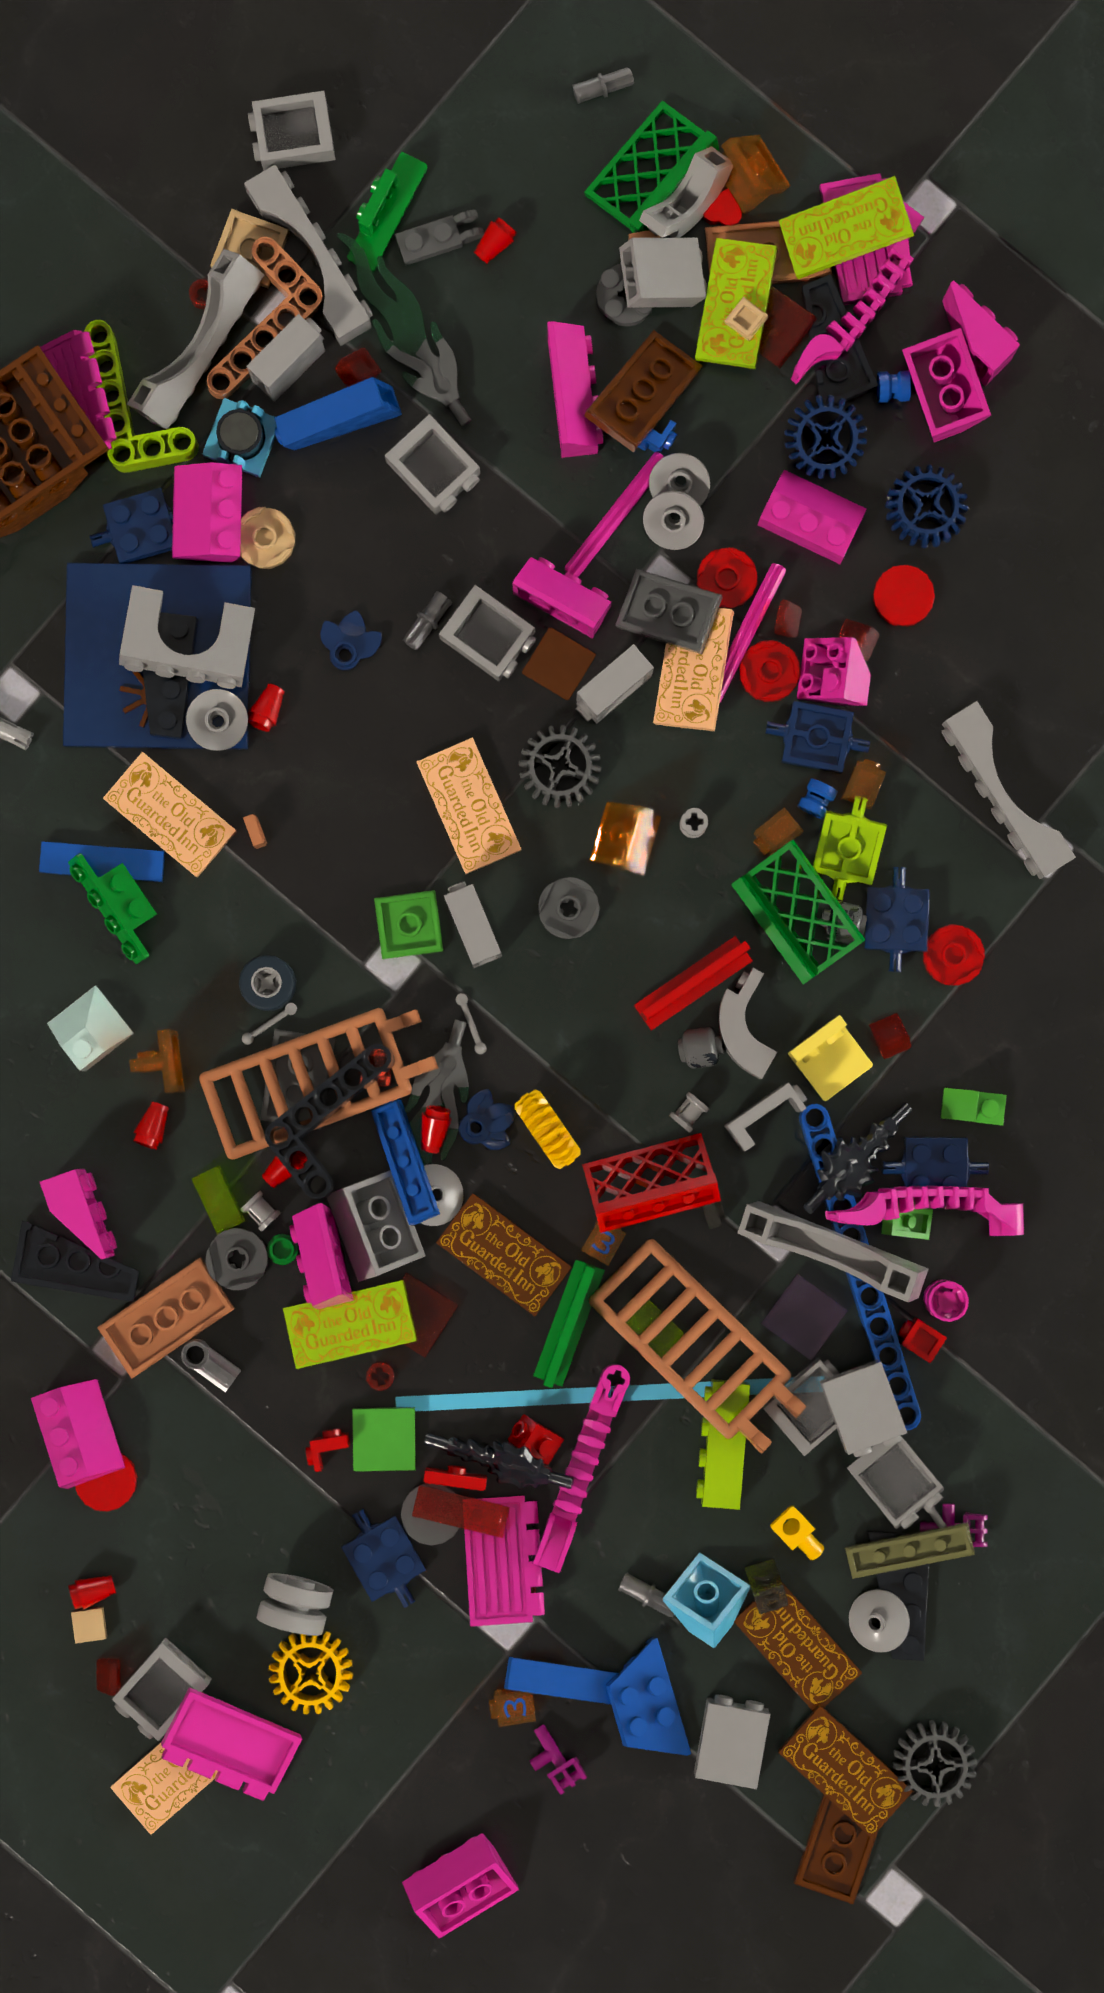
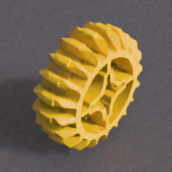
(547, 1129)
(321, 1681)

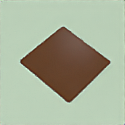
(558, 663)

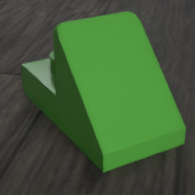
(973, 1106)
(910, 1224)

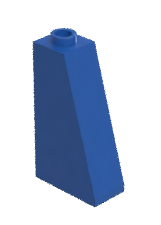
(337, 414)

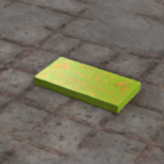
(846, 227)
(736, 272)
(371, 1322)

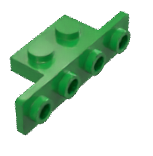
(387, 206)
(118, 901)

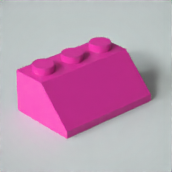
(947, 384)
(207, 512)
(811, 516)
(561, 596)
(321, 1257)
(78, 1433)
(459, 1886)

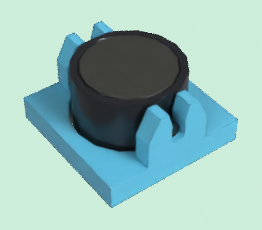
(241, 436)

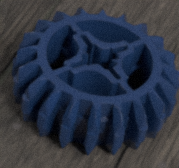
(835, 425)
(916, 497)

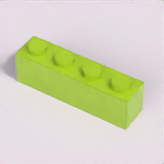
(722, 1457)

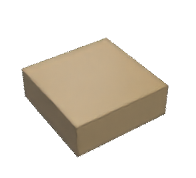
(746, 319)
(89, 1625)

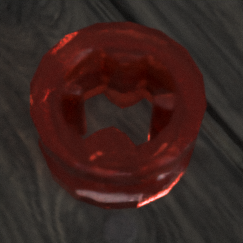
(193, 294)
(374, 1382)

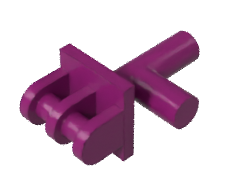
(948, 1517)
(553, 1754)

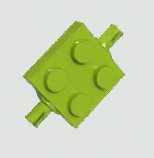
(849, 847)

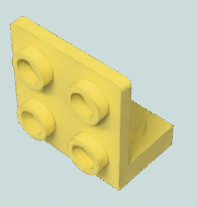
(830, 1058)

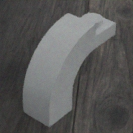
(693, 196)
(732, 1025)

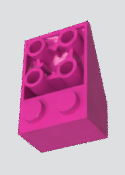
(987, 341)
(74, 1204)

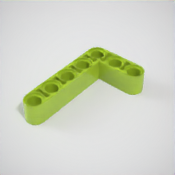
(120, 410)

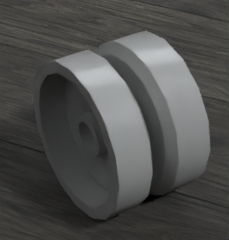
(294, 1604)

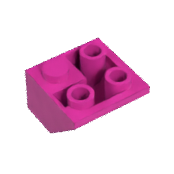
(833, 672)

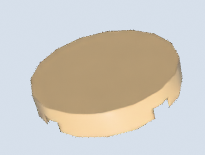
(266, 538)

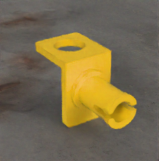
(797, 1532)

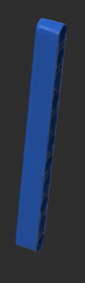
(879, 1307)

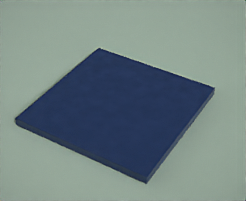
(93, 639)

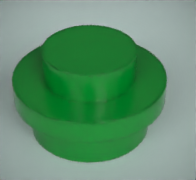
(282, 1249)

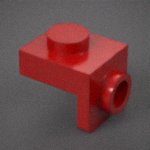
(921, 1339)
(539, 1439)
(331, 1440)

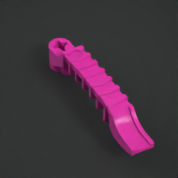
(833, 345)
(887, 1203)
(596, 1425)

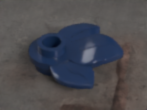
(349, 636)
(492, 1121)

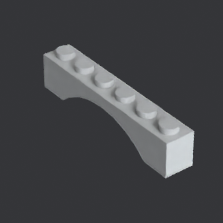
(276, 202)
(229, 289)
(1041, 845)
(874, 1266)

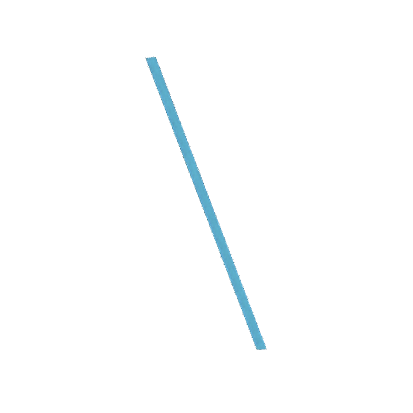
(551, 1396)

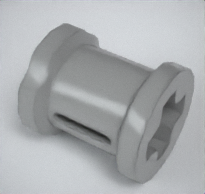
(700, 816)
(689, 1112)
(260, 1211)

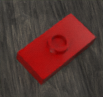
(455, 1477)

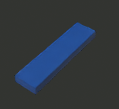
(141, 864)
(405, 1162)
(557, 1680)

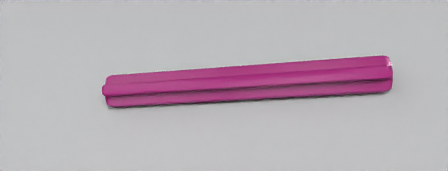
(612, 518)
(751, 623)

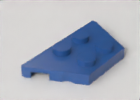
(646, 1704)

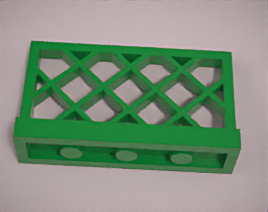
(672, 176)
(775, 922)
(568, 1324)

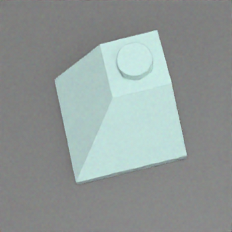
(89, 1029)

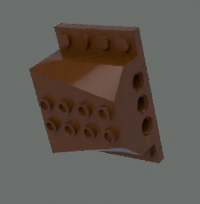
(41, 441)

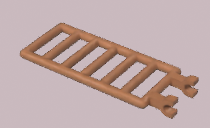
(292, 1048)
(716, 1311)

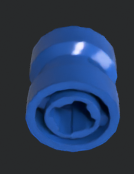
(893, 386)
(817, 798)

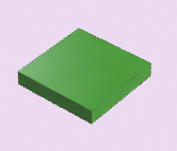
(408, 924)
(384, 1439)

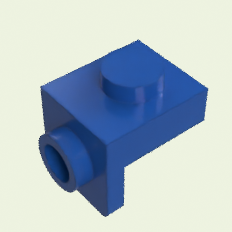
(657, 441)

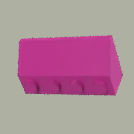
(572, 388)

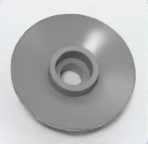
(680, 464)
(669, 532)
(206, 708)
(450, 1190)
(891, 1614)

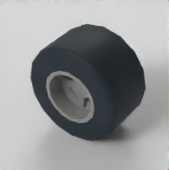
(258, 987)

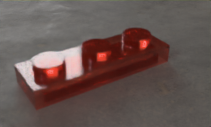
(460, 1511)

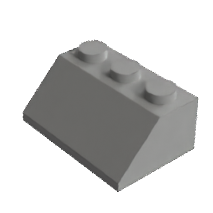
(374, 1226)

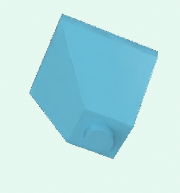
(707, 1599)

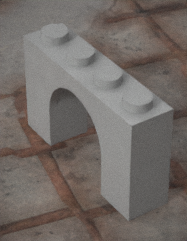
(145, 650)

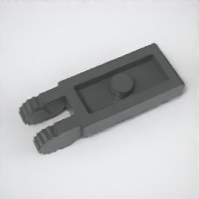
(437, 237)

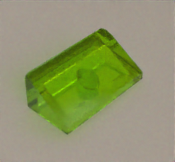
(218, 1199)
(665, 1338)

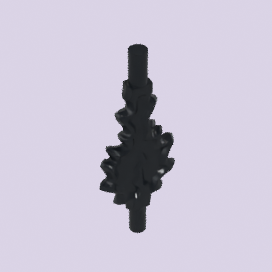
(849, 1165)
(505, 1460)

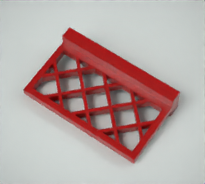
(693, 982)
(656, 1199)

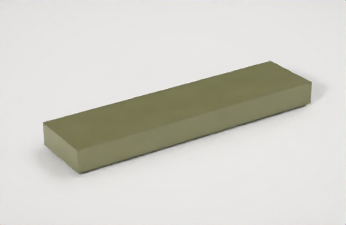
(910, 1550)

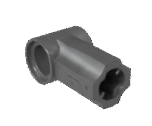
(213, 1366)

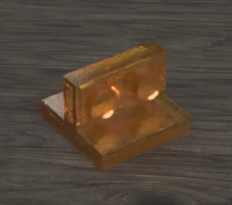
(753, 173)
(625, 837)
(166, 1060)

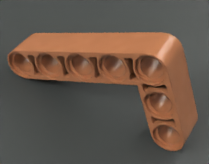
(270, 325)

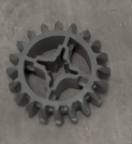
(573, 772)
(948, 1763)

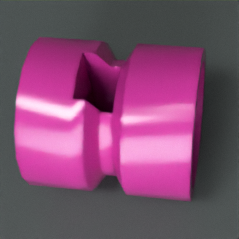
(946, 1300)

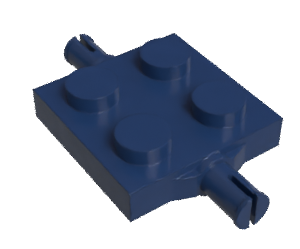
(137, 526)
(817, 737)
(897, 919)
(935, 1162)
(383, 1558)

